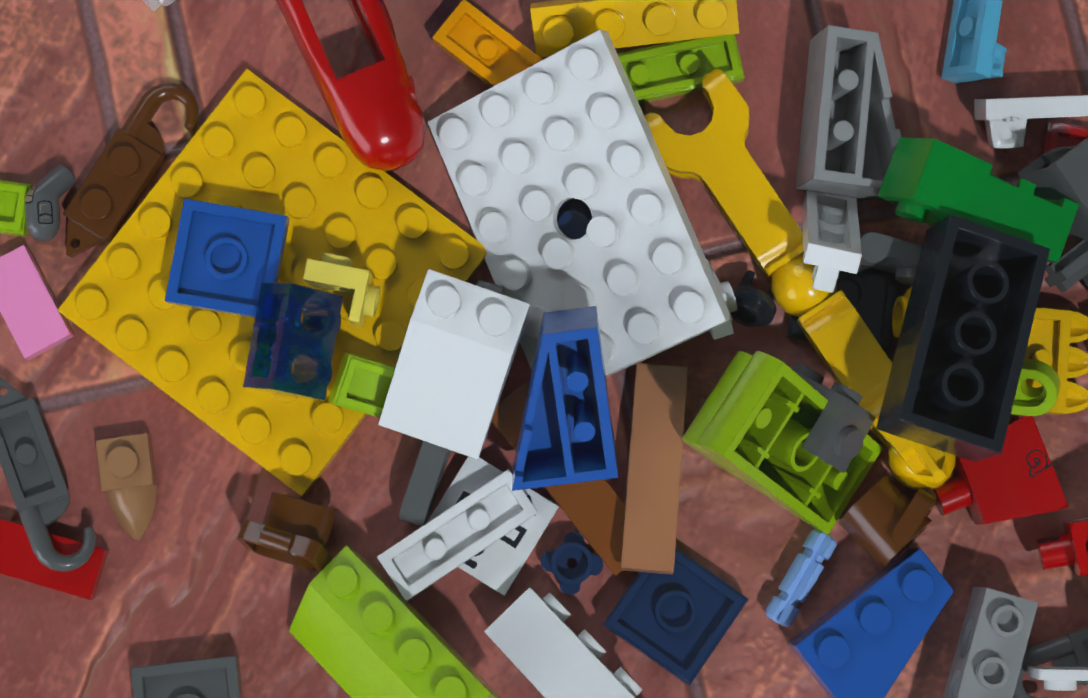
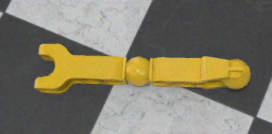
(775, 242)

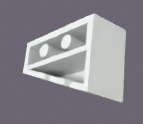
(553, 655)

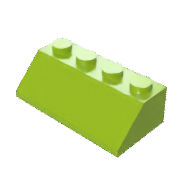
(376, 639)

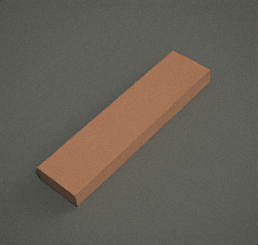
(654, 469)

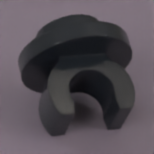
(753, 304)

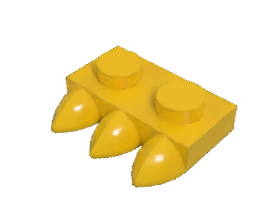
(1050, 343)

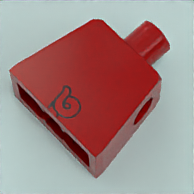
(1006, 485)

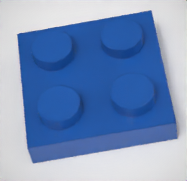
(225, 257)

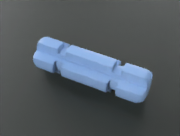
(800, 578)

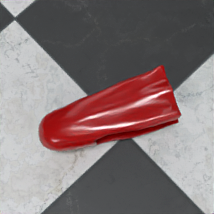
(372, 105)

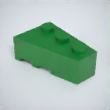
(938, 180)

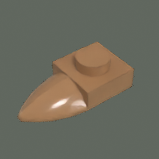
(129, 480)

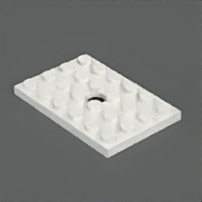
(580, 135)

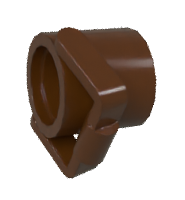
(888, 520)
(291, 532)

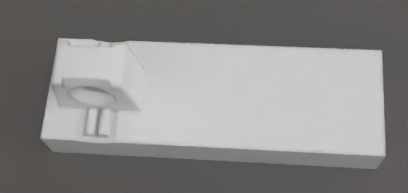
(1008, 117)
(830, 237)
(456, 535)

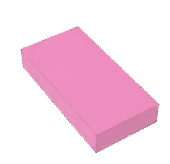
(30, 305)

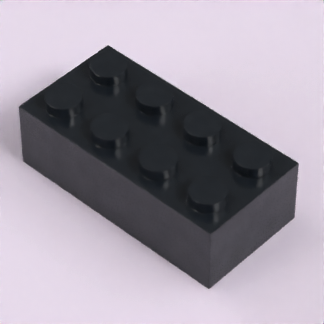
(963, 339)

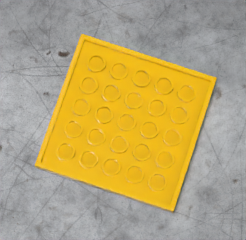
(276, 160)

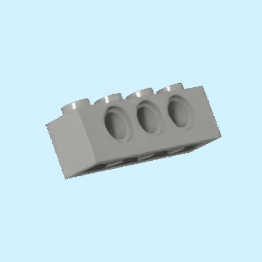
(990, 645)

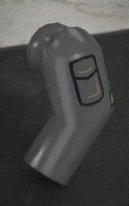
(42, 203)

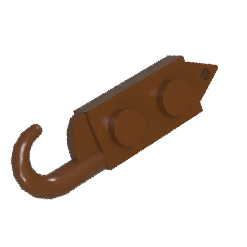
(123, 171)

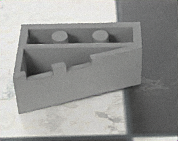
(846, 116)

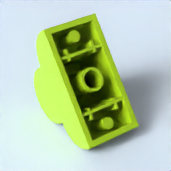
(757, 431)

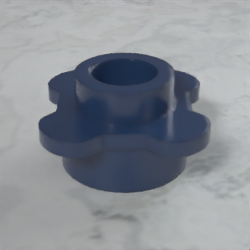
(571, 578)

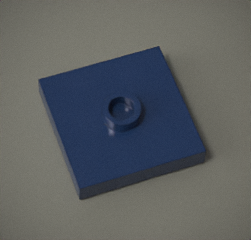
(676, 616)

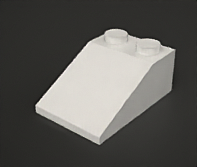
(454, 363)

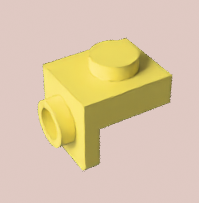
(338, 275)

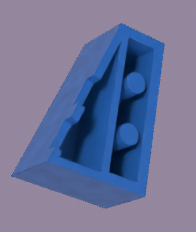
(567, 407)
(875, 629)

